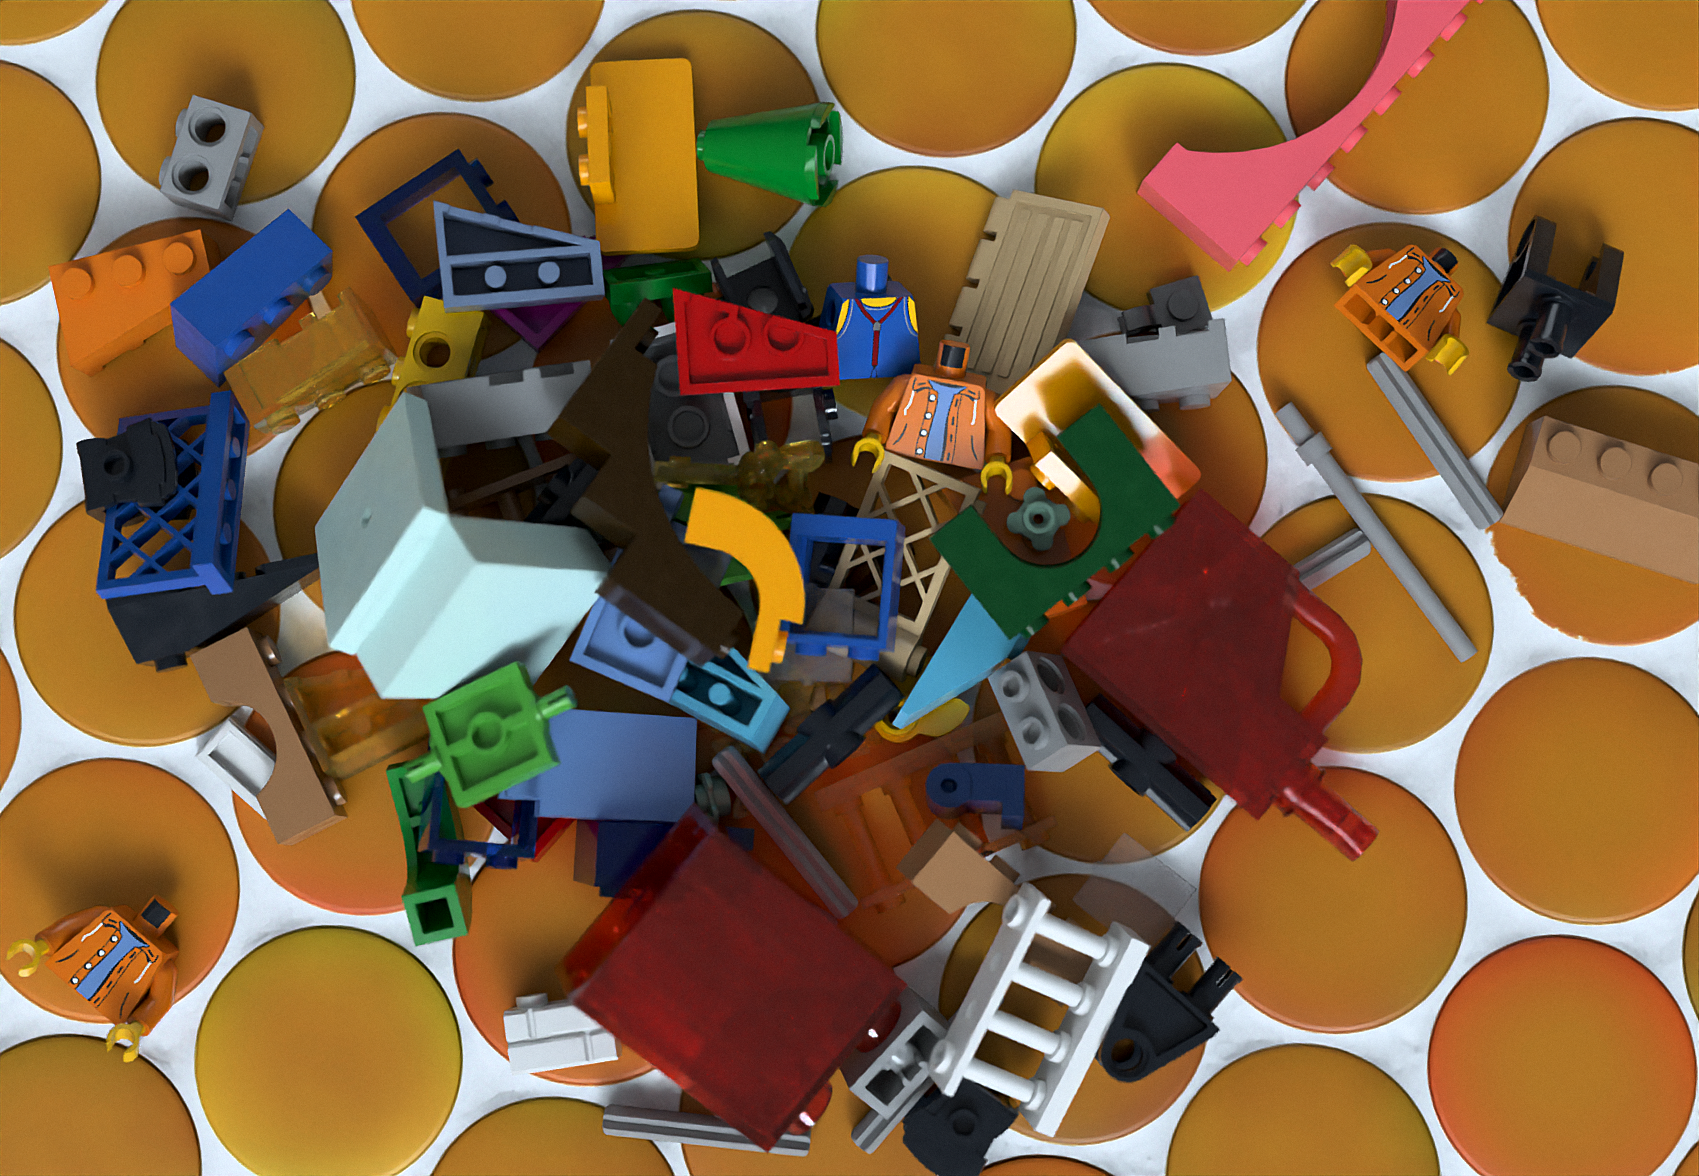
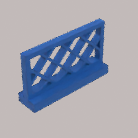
(217, 507)

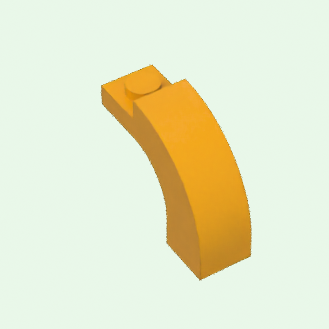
(751, 538)

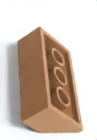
(1606, 497)

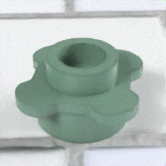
(1039, 534)
(712, 795)

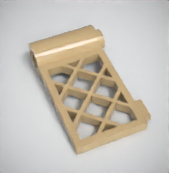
(908, 653)

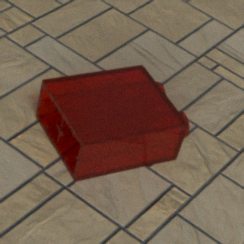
(731, 981)

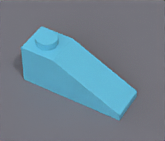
(965, 657)

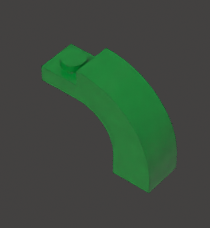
(435, 895)

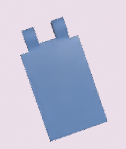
(623, 648)
(615, 768)

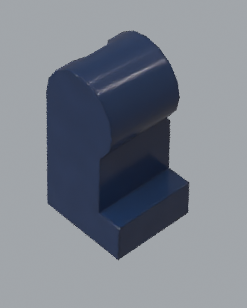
(977, 789)

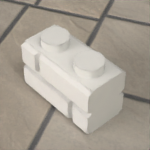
(554, 1036)

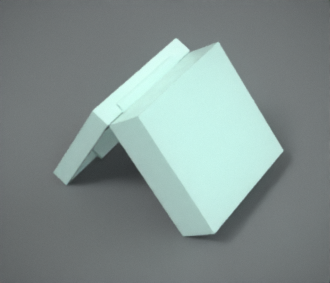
(439, 594)

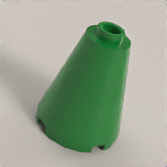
(778, 150)

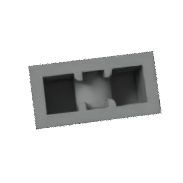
(900, 1063)

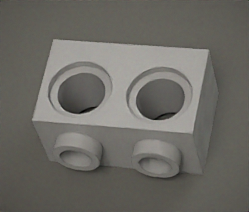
(225, 159)
(1044, 712)

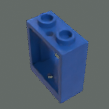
(849, 530)

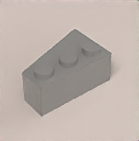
(1167, 366)
(499, 405)

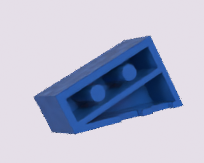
(250, 295)

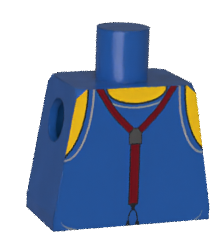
(872, 323)

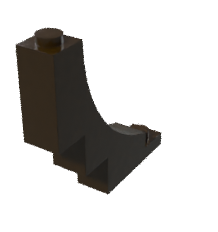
(654, 574)

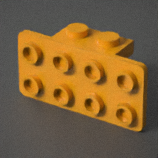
(641, 156)
(1060, 392)

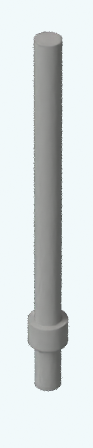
(1315, 450)

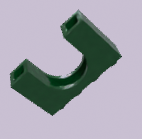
(1130, 506)

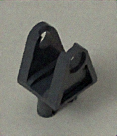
(1546, 312)
(1158, 1016)

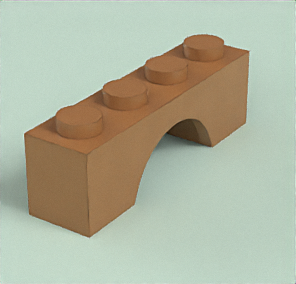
(299, 794)
(956, 875)

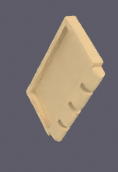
(1025, 283)

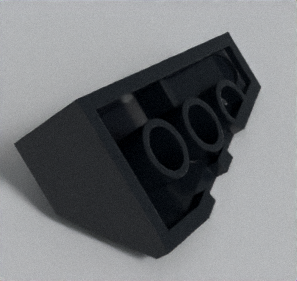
(176, 623)

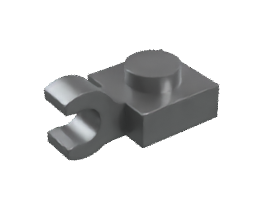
(1172, 304)

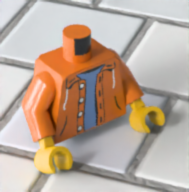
(1405, 303)
(940, 418)
(113, 963)

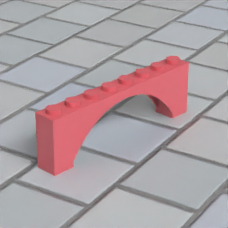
(1235, 196)

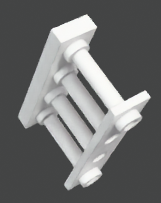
(1077, 1039)

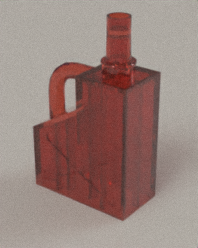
(1198, 659)

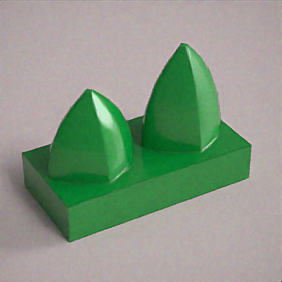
(630, 285)

